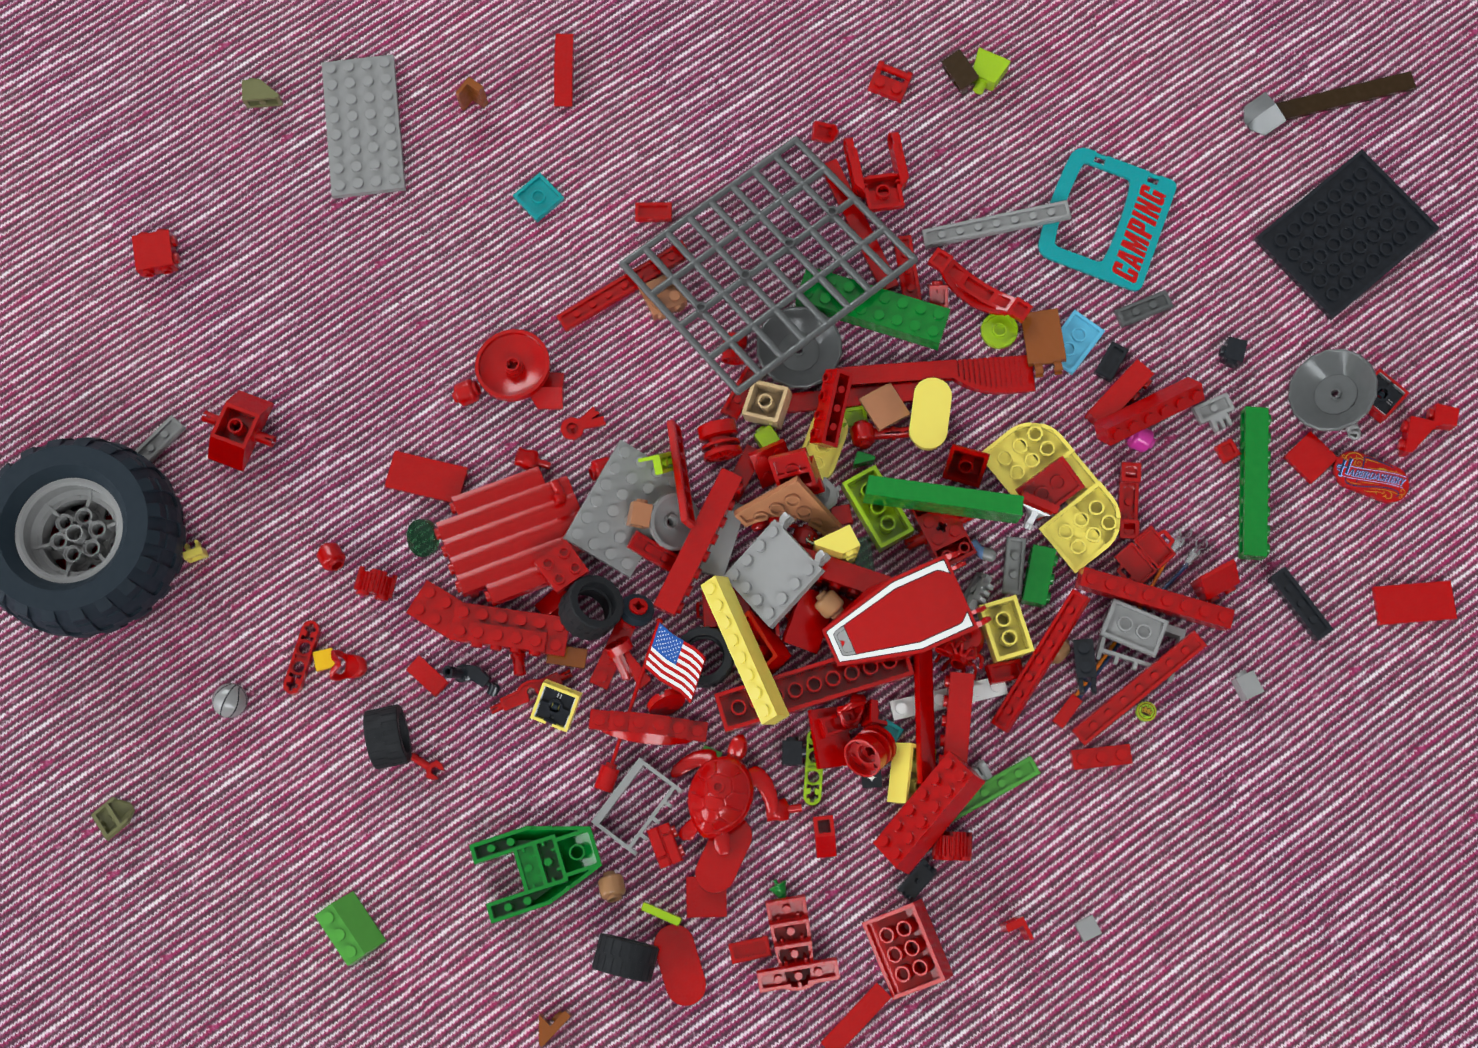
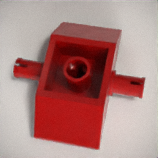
(232, 446)
(938, 542)

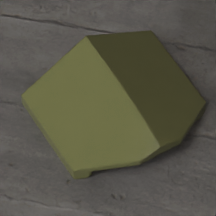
(113, 816)

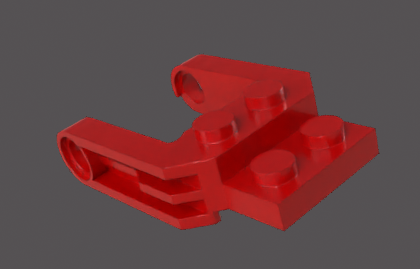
(879, 191)

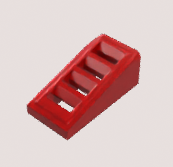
(635, 669)

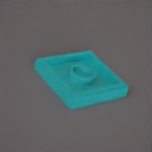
(538, 197)

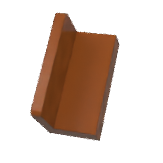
(469, 92)

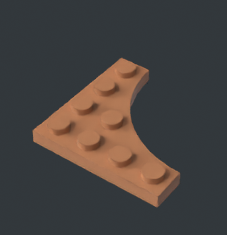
(793, 499)

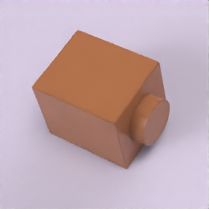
(639, 514)

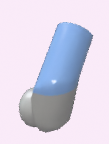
(983, 552)

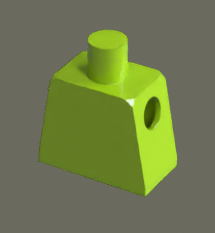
(990, 69)

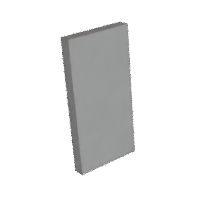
(722, 551)

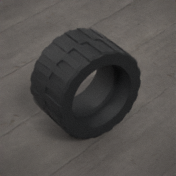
(604, 593)
(716, 636)
(387, 736)
(625, 958)

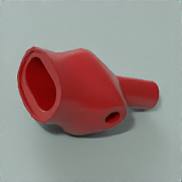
(529, 459)
(783, 811)

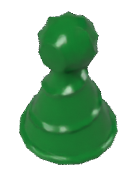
(779, 889)

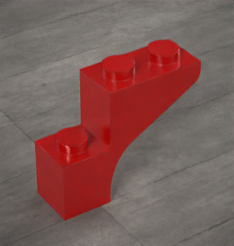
(1416, 429)

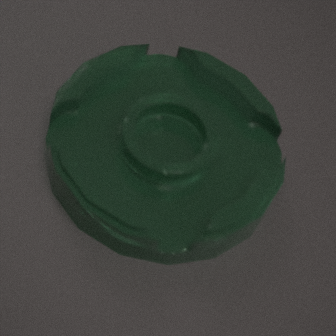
(422, 538)

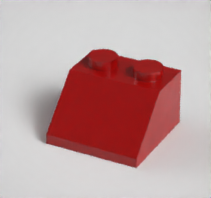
(965, 465)
(1216, 582)

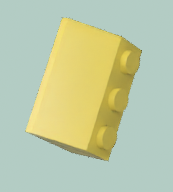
(840, 544)
(903, 774)

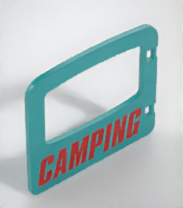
(1137, 230)

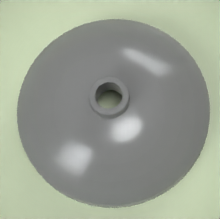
(672, 535)

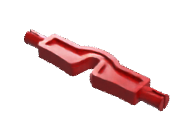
(521, 696)

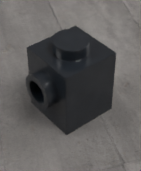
(1232, 352)
(792, 752)

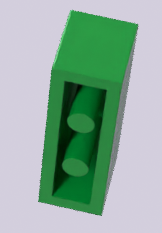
(1039, 576)

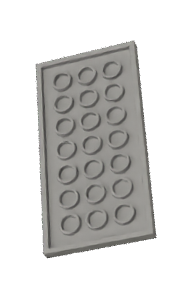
(363, 126)

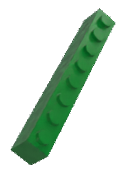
(1254, 483)

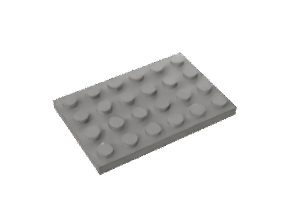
(603, 516)

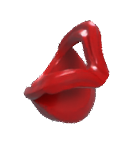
(354, 666)
(857, 704)

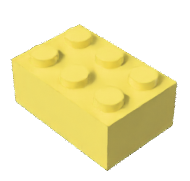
(1007, 631)

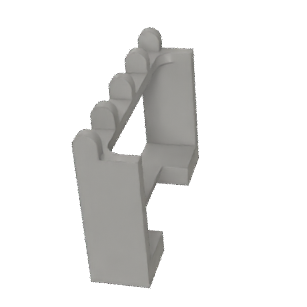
(1171, 631)
(630, 776)

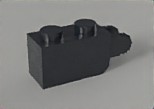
(1085, 664)

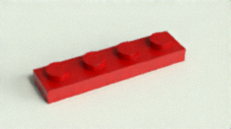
(606, 667)

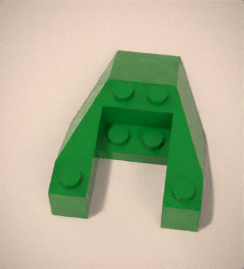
(548, 862)

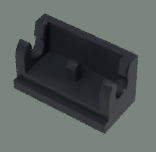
(916, 880)

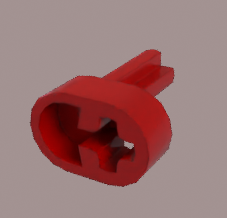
(615, 651)

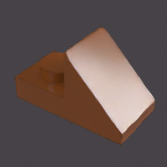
(547, 1029)

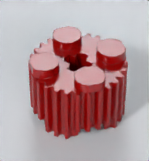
(375, 583)
(953, 846)

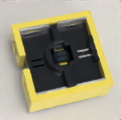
(556, 705)

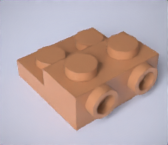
(670, 297)

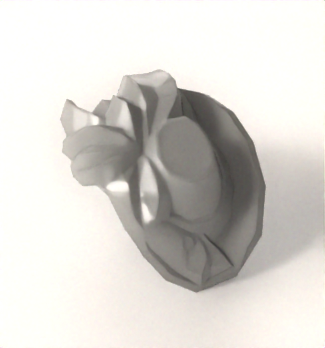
(831, 494)

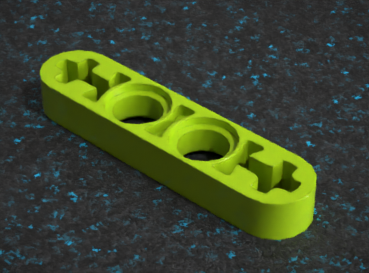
(811, 766)

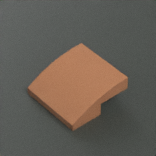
(884, 407)

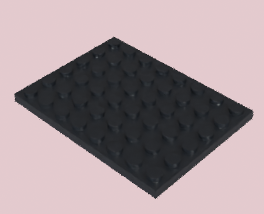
(1346, 234)

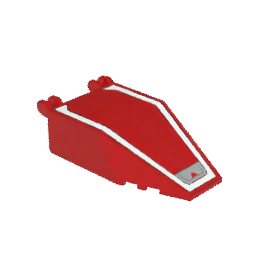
(903, 616)

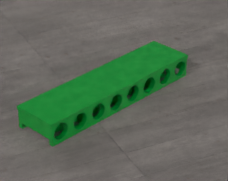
(943, 499)

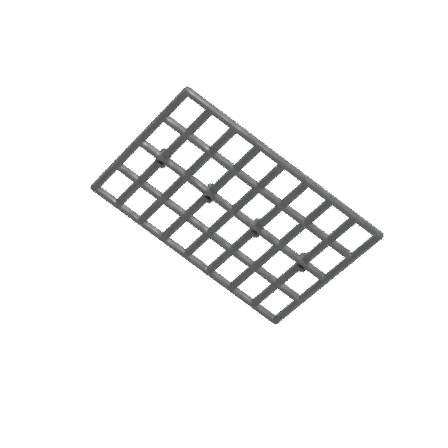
(746, 276)

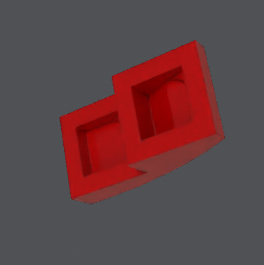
(427, 676)

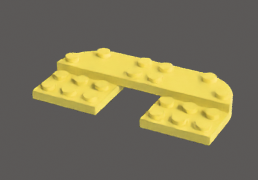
(1092, 514)

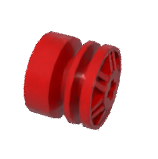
(719, 440)
(870, 751)

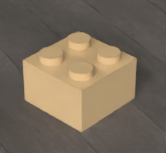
(767, 404)

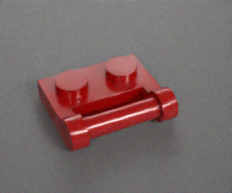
(887, 86)

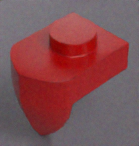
(824, 132)

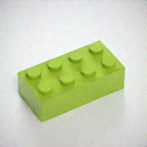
(882, 523)

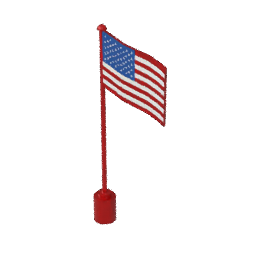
(672, 663)

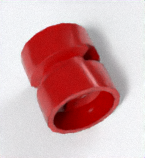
(730, 357)

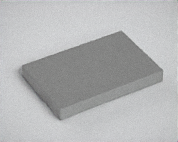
(1134, 628)

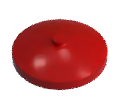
(512, 365)

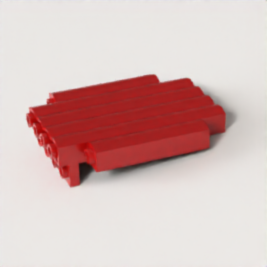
(503, 532)

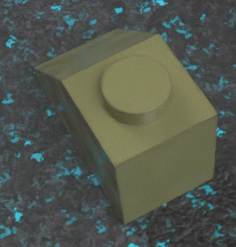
(258, 94)

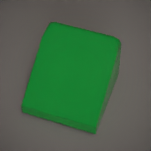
(863, 459)

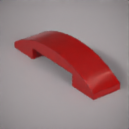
(1128, 499)

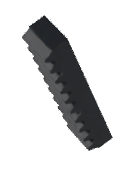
(1300, 604)

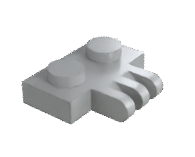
(1215, 412)
(978, 589)

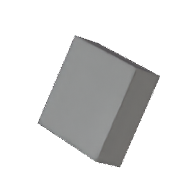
(1087, 928)

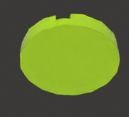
(999, 331)

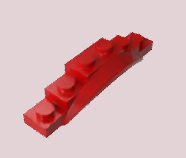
(976, 292)
(647, 727)

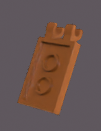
(1044, 341)

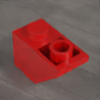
(824, 836)

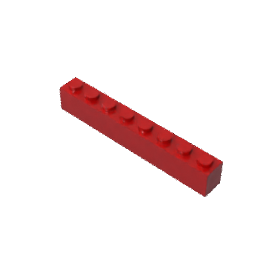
(698, 542)
(1154, 599)

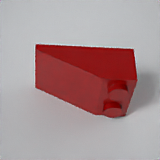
(771, 646)

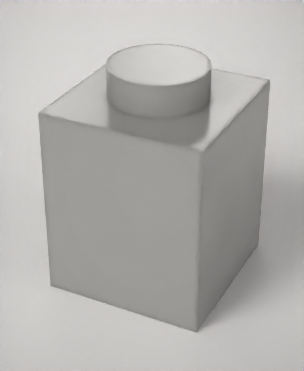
(1247, 685)

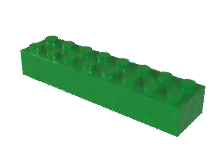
(883, 312)

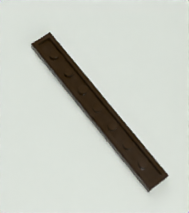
(1347, 96)

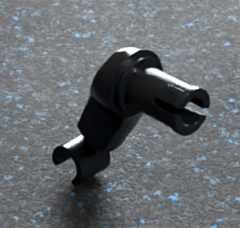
(468, 673)

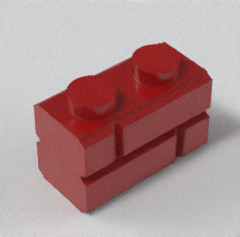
(665, 845)

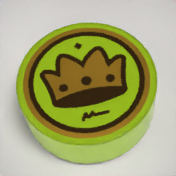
(1145, 711)

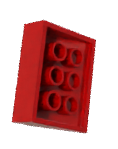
(907, 949)

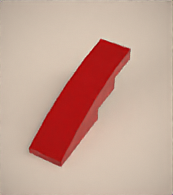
(563, 70)

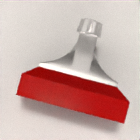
(1036, 508)

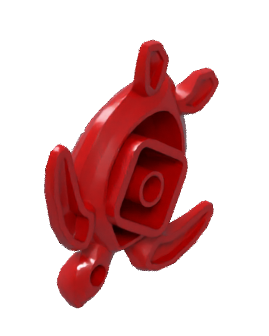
(722, 792)

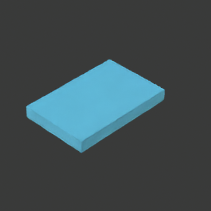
(1079, 339)

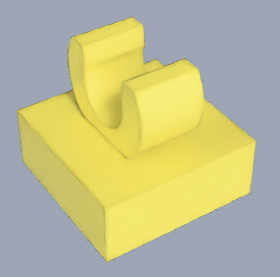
(194, 554)

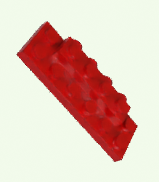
(508, 630)

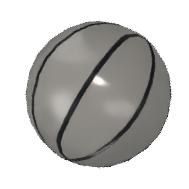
(229, 700)

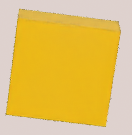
(323, 659)

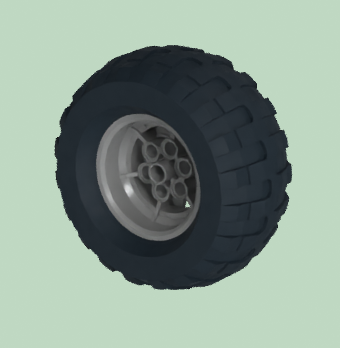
(126, 577)

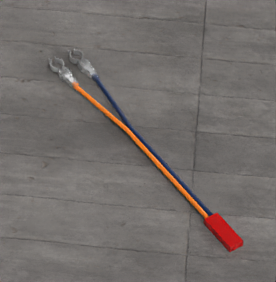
(1073, 701)

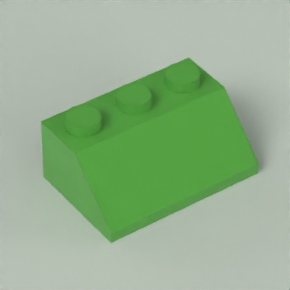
(350, 928)

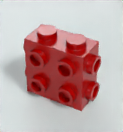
(155, 253)

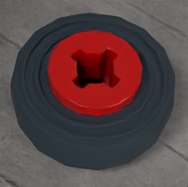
(634, 616)

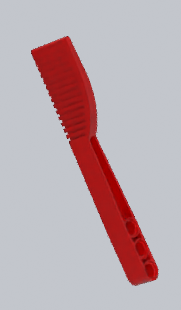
(980, 375)

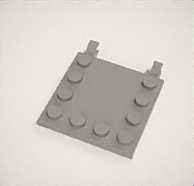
(775, 571)

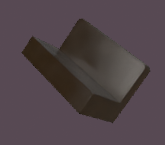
(959, 71)

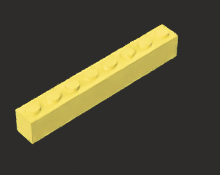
(745, 650)

